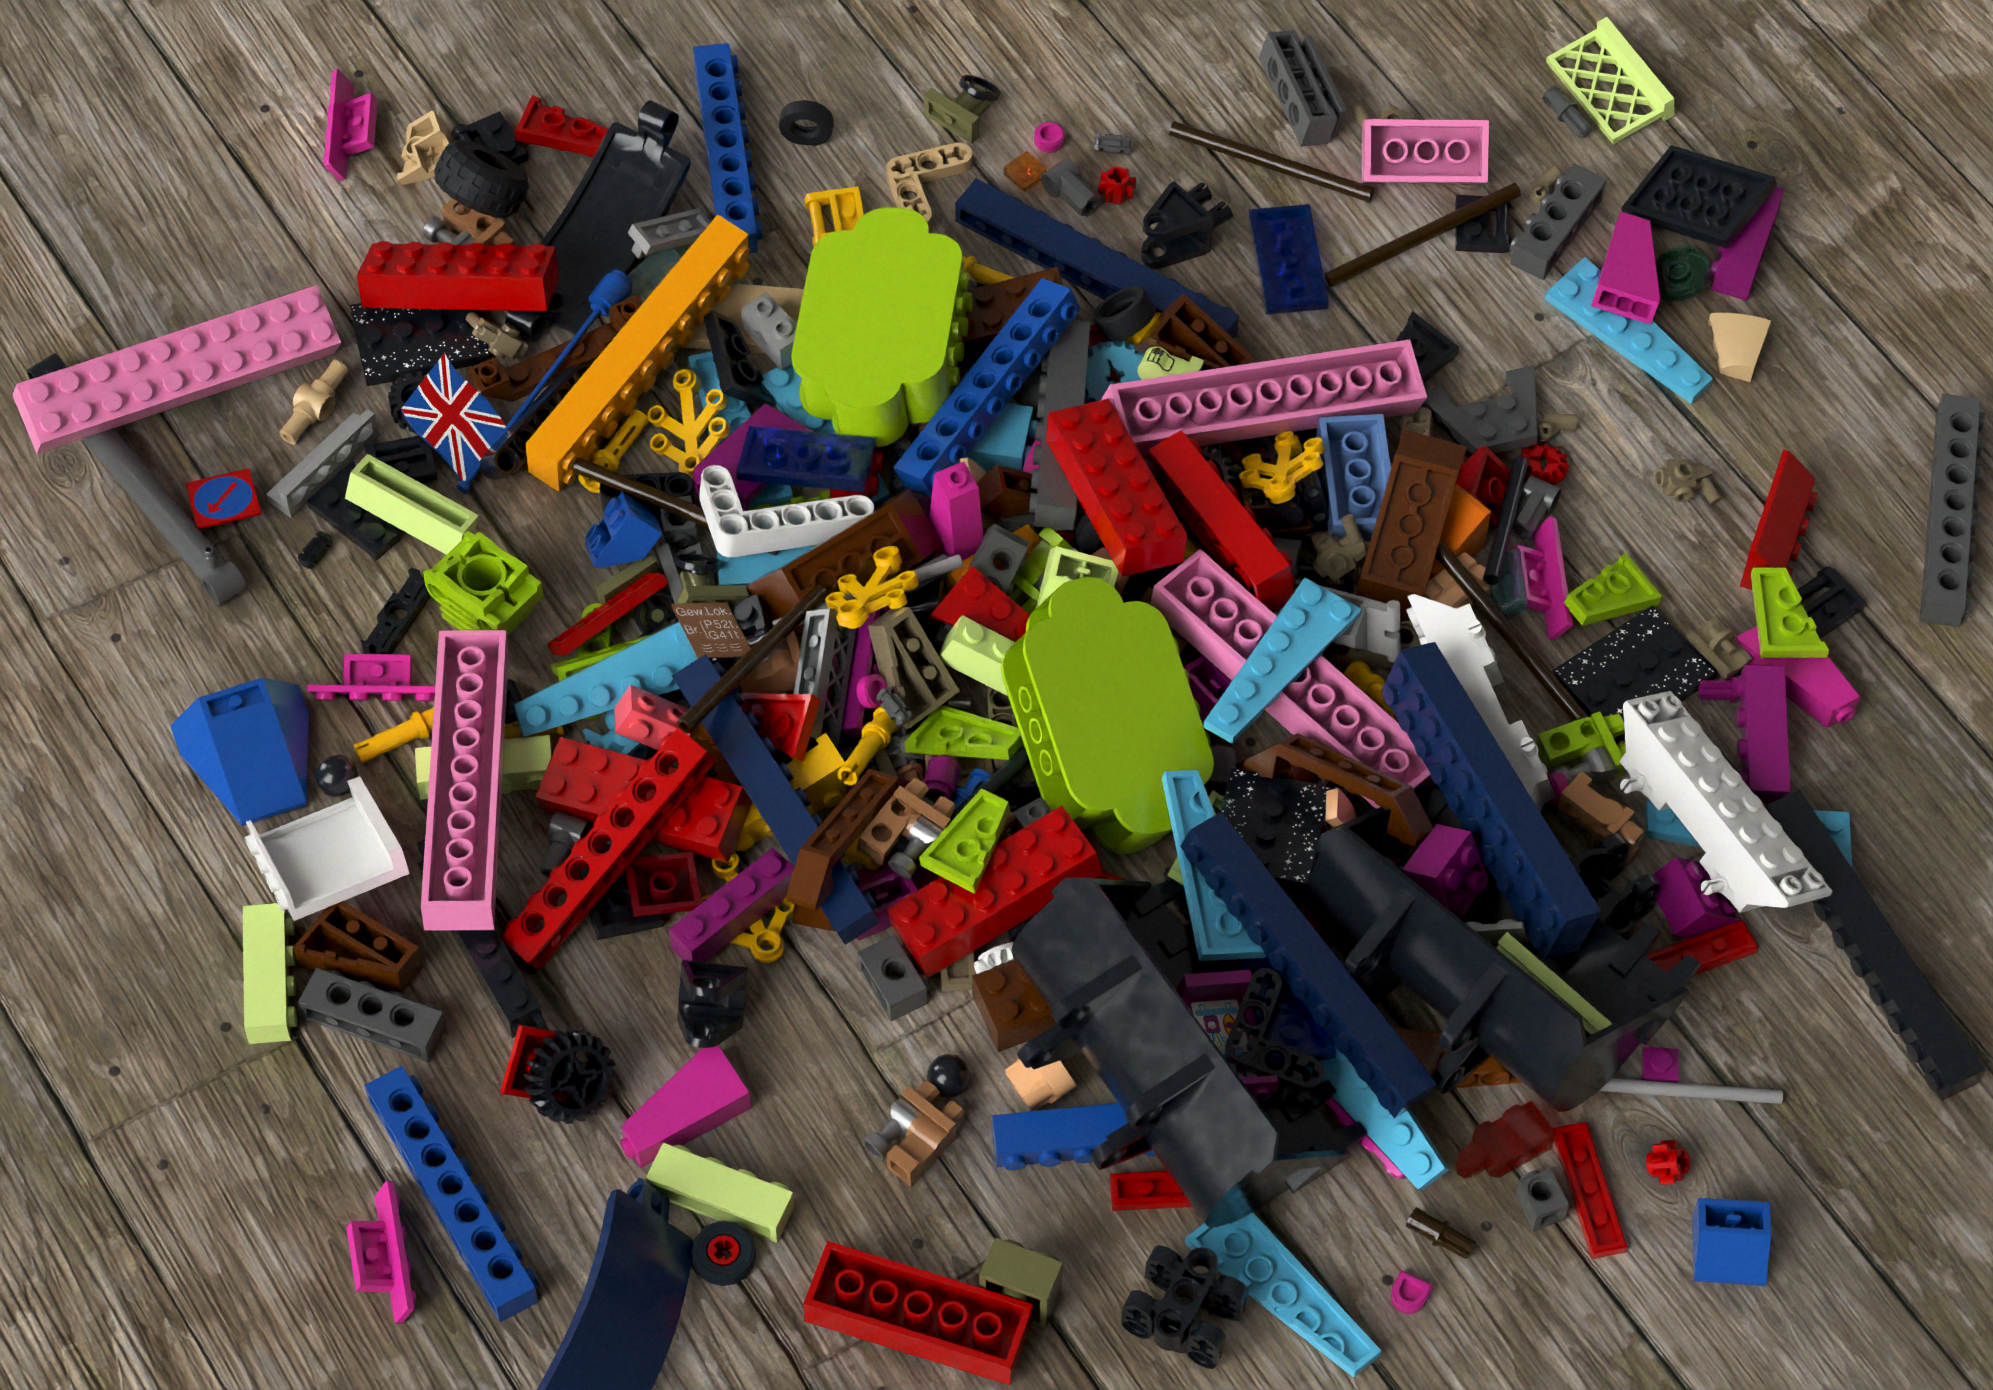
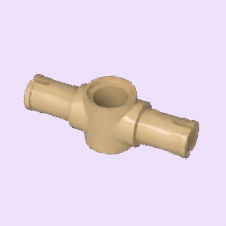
(313, 402)

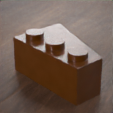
(1189, 332)
(358, 949)

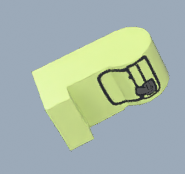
(1160, 363)

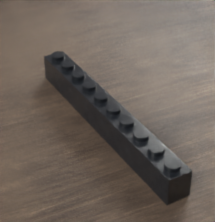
(1880, 956)

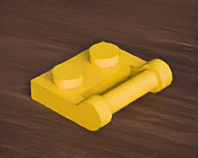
(844, 206)

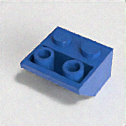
(623, 533)
(1731, 1241)

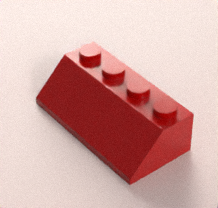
(1782, 518)

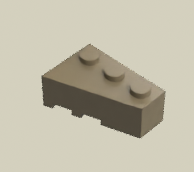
(910, 663)

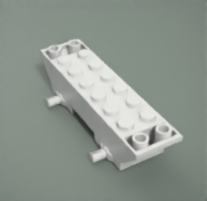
(1475, 666)
(1743, 844)

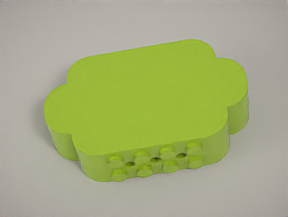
(881, 325)
(1105, 711)

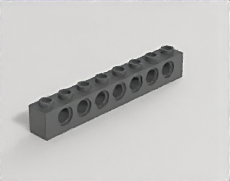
(1950, 511)

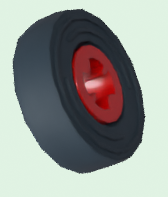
(723, 1271)

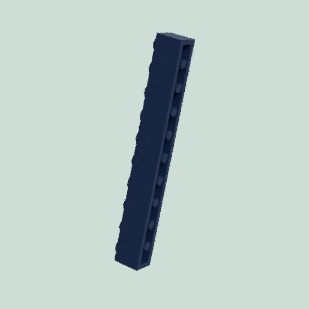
(1077, 256)
(773, 795)
(1307, 965)

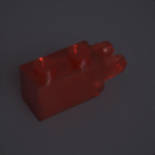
(1506, 1143)

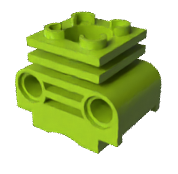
(482, 586)

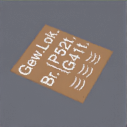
(711, 629)

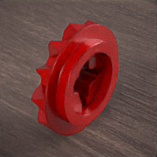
(1556, 466)

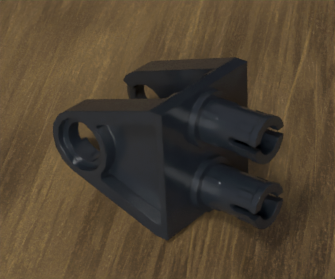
(1182, 226)
(711, 1002)

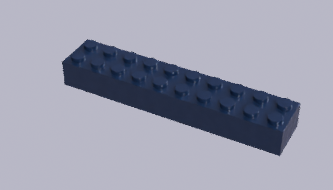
(1490, 801)

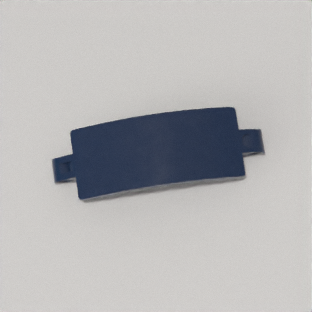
(628, 1300)

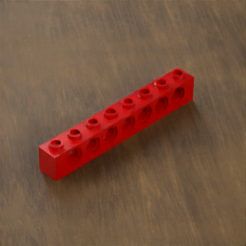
(607, 867)

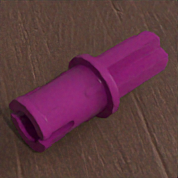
(1718, 690)

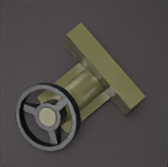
(964, 112)
(700, 584)
(650, 611)

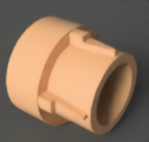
(1040, 1085)

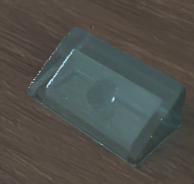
(652, 272)
(1511, 591)

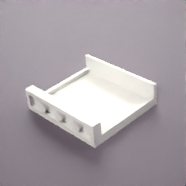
(328, 854)

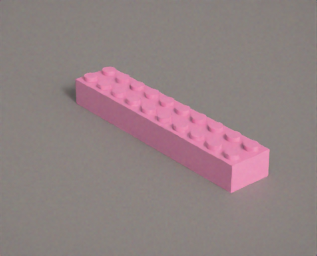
(176, 369)
(1270, 395)
(1321, 704)
(465, 781)

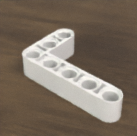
(772, 528)

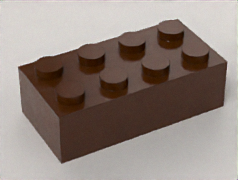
(994, 307)
(1010, 1005)

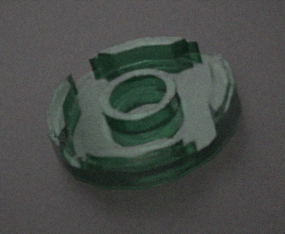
(1682, 273)

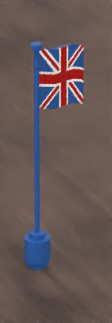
(461, 421)

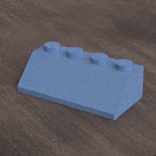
(1354, 469)

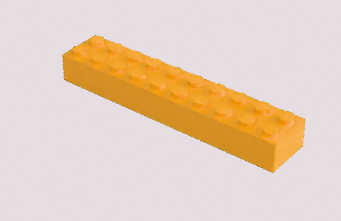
(638, 353)

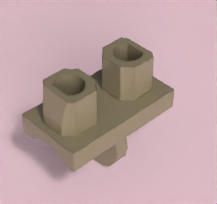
(1720, 648)

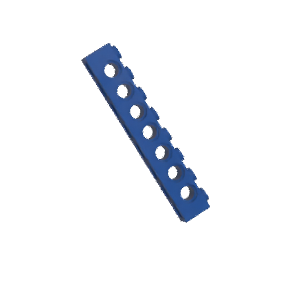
(726, 139)
(988, 385)
(504, 1295)

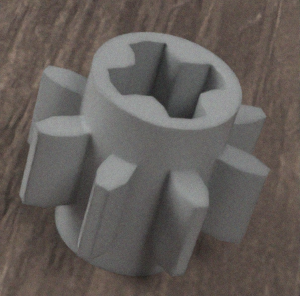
(896, 750)

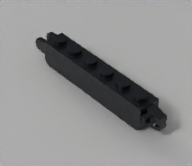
(497, 975)

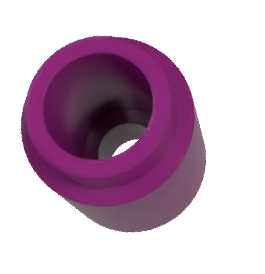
(942, 777)

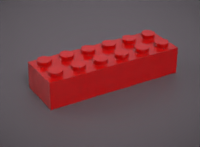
(458, 276)
(1115, 487)
(1221, 521)
(588, 778)
(950, 922)
(918, 1312)

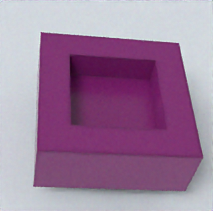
(1660, 1064)

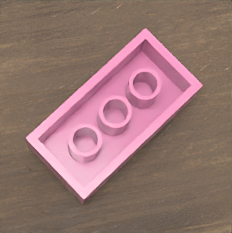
(1425, 151)

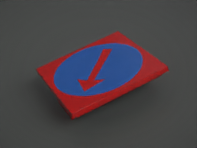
(223, 498)

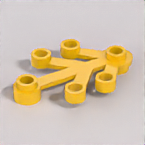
(691, 427)
(1282, 485)
(856, 611)
(761, 935)

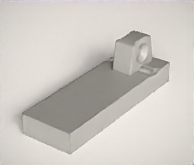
(667, 232)

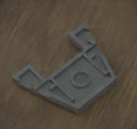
(1495, 423)

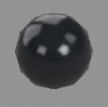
(334, 774)
(949, 1075)

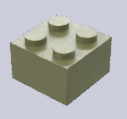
(1024, 1276)

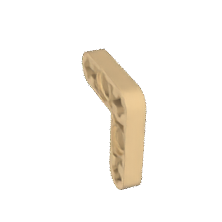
(912, 180)

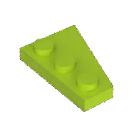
(1613, 593)
(1781, 618)
(963, 735)
(968, 841)

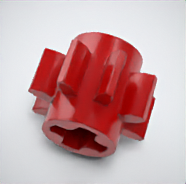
(1117, 185)
(1668, 1162)

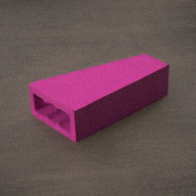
(1629, 272)
(956, 511)
(1810, 683)
(686, 1106)

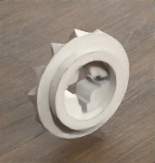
(994, 957)

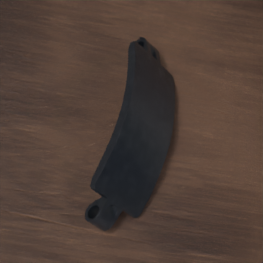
(625, 184)

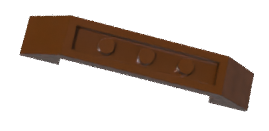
(524, 376)
(1407, 817)
(812, 873)

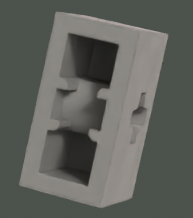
(770, 329)

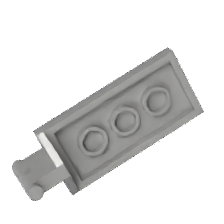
(1375, 627)

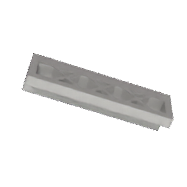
(323, 463)

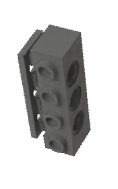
(1313, 110)
(996, 544)

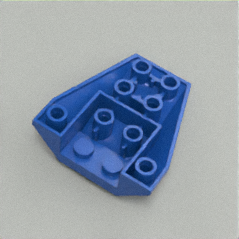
(249, 747)

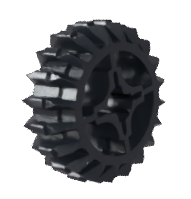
(559, 1070)

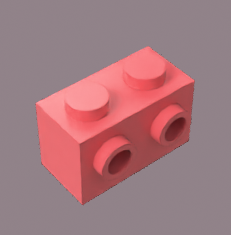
(646, 717)

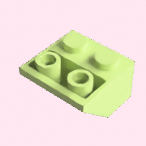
(1071, 565)

